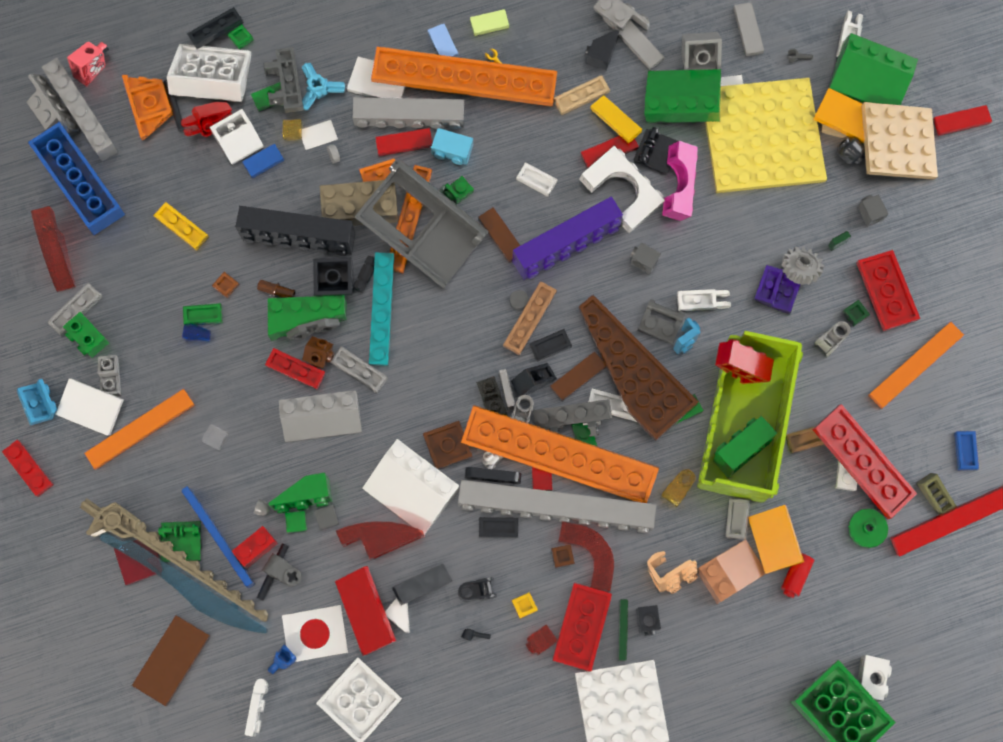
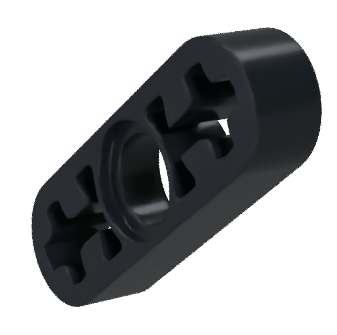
(493, 475)

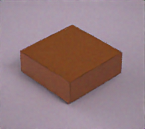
(225, 284)

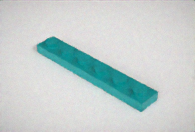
(381, 309)

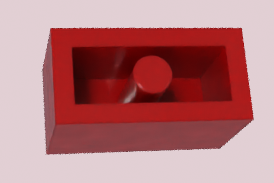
(254, 547)

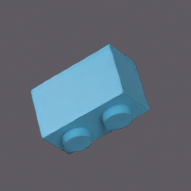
(452, 146)

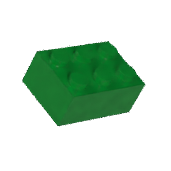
(744, 446)

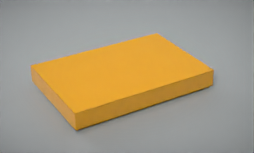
(841, 114)
(775, 539)

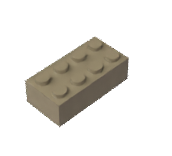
(347, 199)

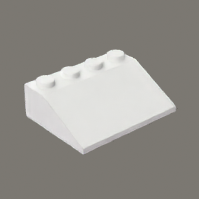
(209, 73)
(411, 487)

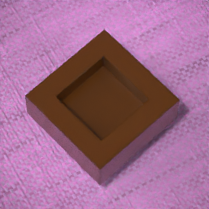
(563, 556)

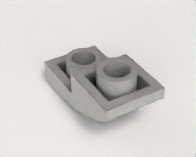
(109, 374)

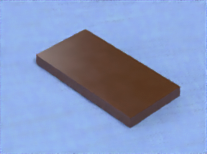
(171, 660)

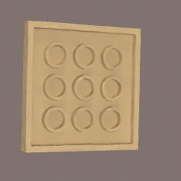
(899, 141)

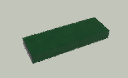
(622, 630)

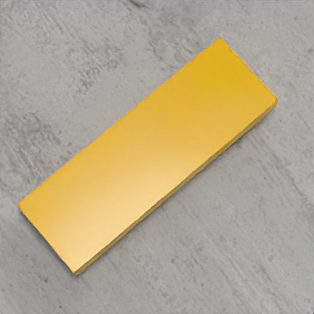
(616, 119)
(181, 226)

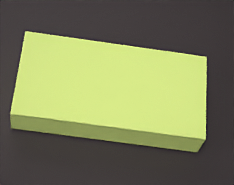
(489, 22)

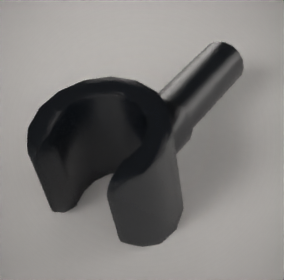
(469, 633)

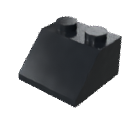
(333, 276)

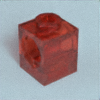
(541, 640)

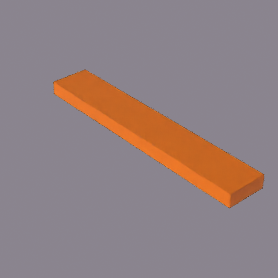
(409, 219)
(916, 365)
(139, 429)

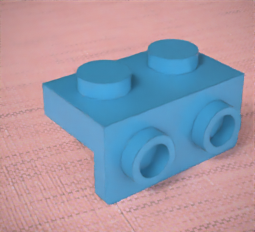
(691, 333)
(37, 402)

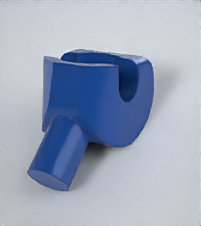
(282, 659)

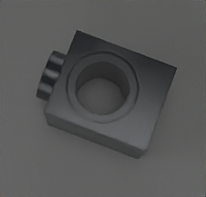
(648, 611)

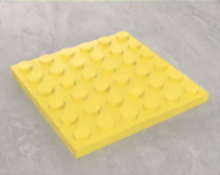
(766, 137)

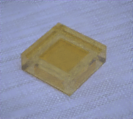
(292, 129)

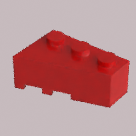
(744, 362)

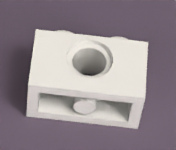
(881, 668)

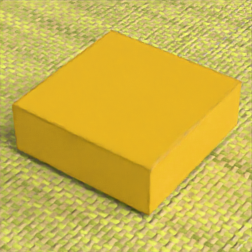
(524, 605)

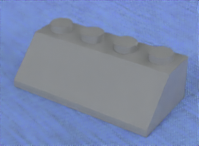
(320, 416)

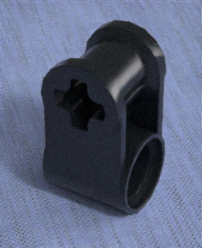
(478, 590)

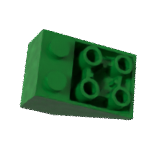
(306, 492)

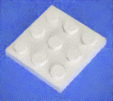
(359, 701)

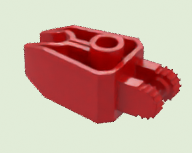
(204, 117)

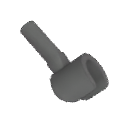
(798, 55)

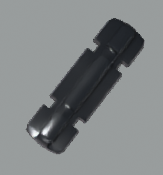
(364, 274)

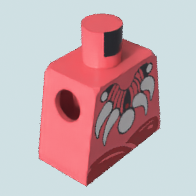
(87, 62)

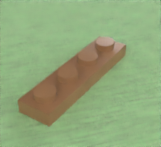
(530, 318)

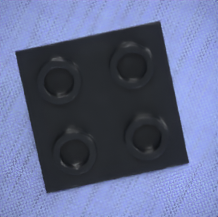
(654, 150)

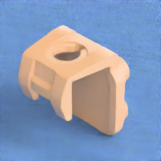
(673, 579)

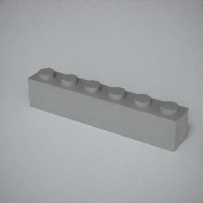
(79, 109)
(408, 112)

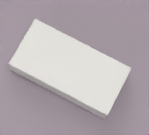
(536, 179)

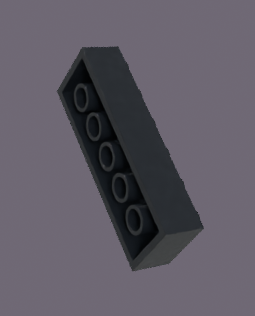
(295, 230)

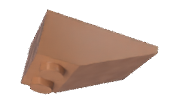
(731, 571)

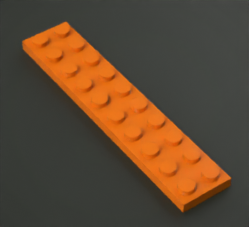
(464, 76)
(560, 454)

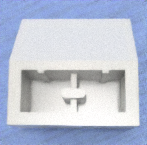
(236, 136)

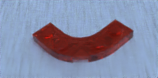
(597, 547)

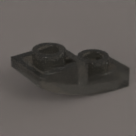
(491, 395)

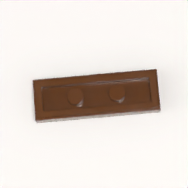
(499, 233)
(578, 376)

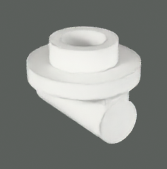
(491, 460)

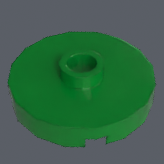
(861, 535)

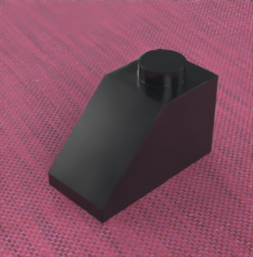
(601, 50)
(533, 379)

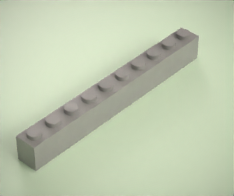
(557, 505)

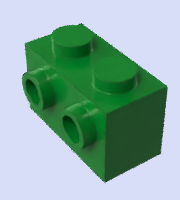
(85, 334)

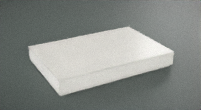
(361, 82)
(89, 407)

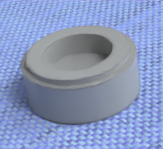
(333, 153)

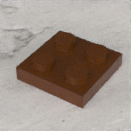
(446, 445)

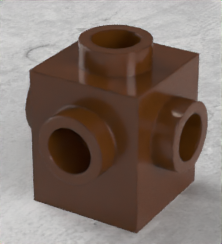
(318, 352)

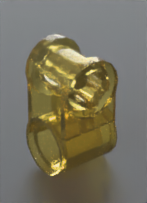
(677, 489)

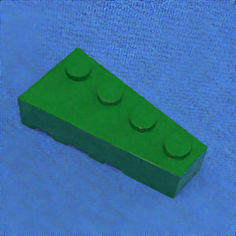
(293, 311)

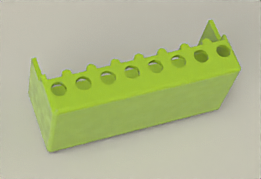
(739, 403)

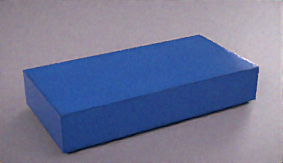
(263, 161)
(966, 450)

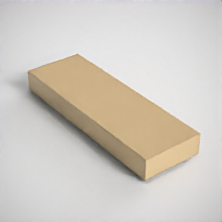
(581, 95)

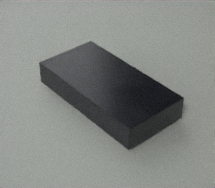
(550, 345)
(498, 527)

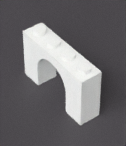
(616, 165)

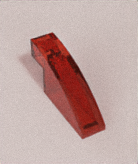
(53, 248)
(379, 536)

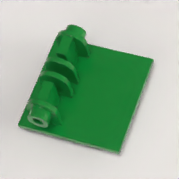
(184, 537)

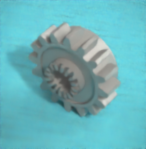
(802, 266)

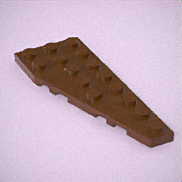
(642, 381)

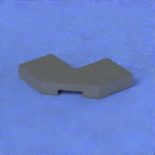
(304, 330)

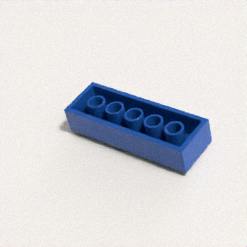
(76, 178)

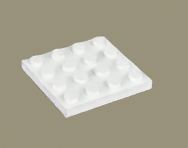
(622, 704)

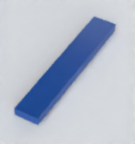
(218, 537)

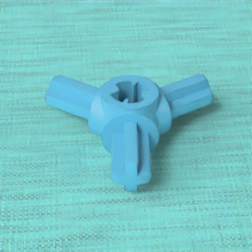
(322, 86)

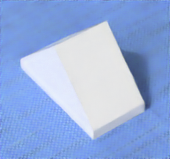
(399, 615)

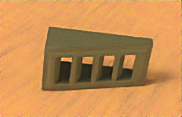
(937, 483)

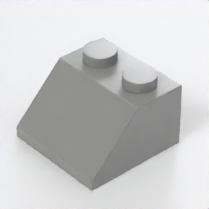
(701, 51)

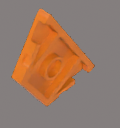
(148, 103)

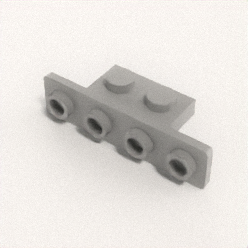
(620, 13)
(48, 106)

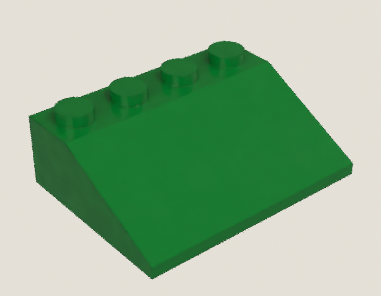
(872, 72)
(683, 96)
(842, 708)

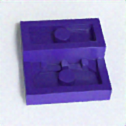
(777, 290)

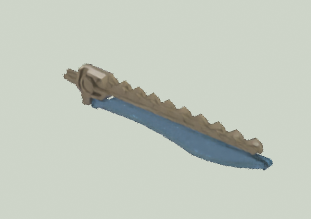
(126, 525)

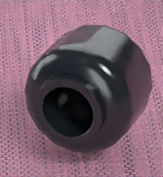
(851, 150)

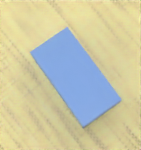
(442, 41)

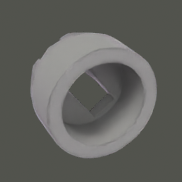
(262, 508)

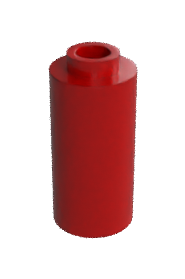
(797, 577)

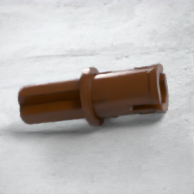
(275, 289)

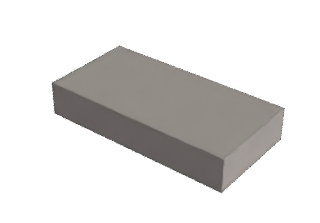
(506, 387)
(737, 519)

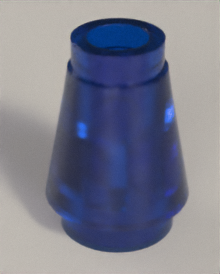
(195, 333)

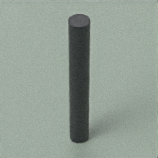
(174, 107)
(268, 580)

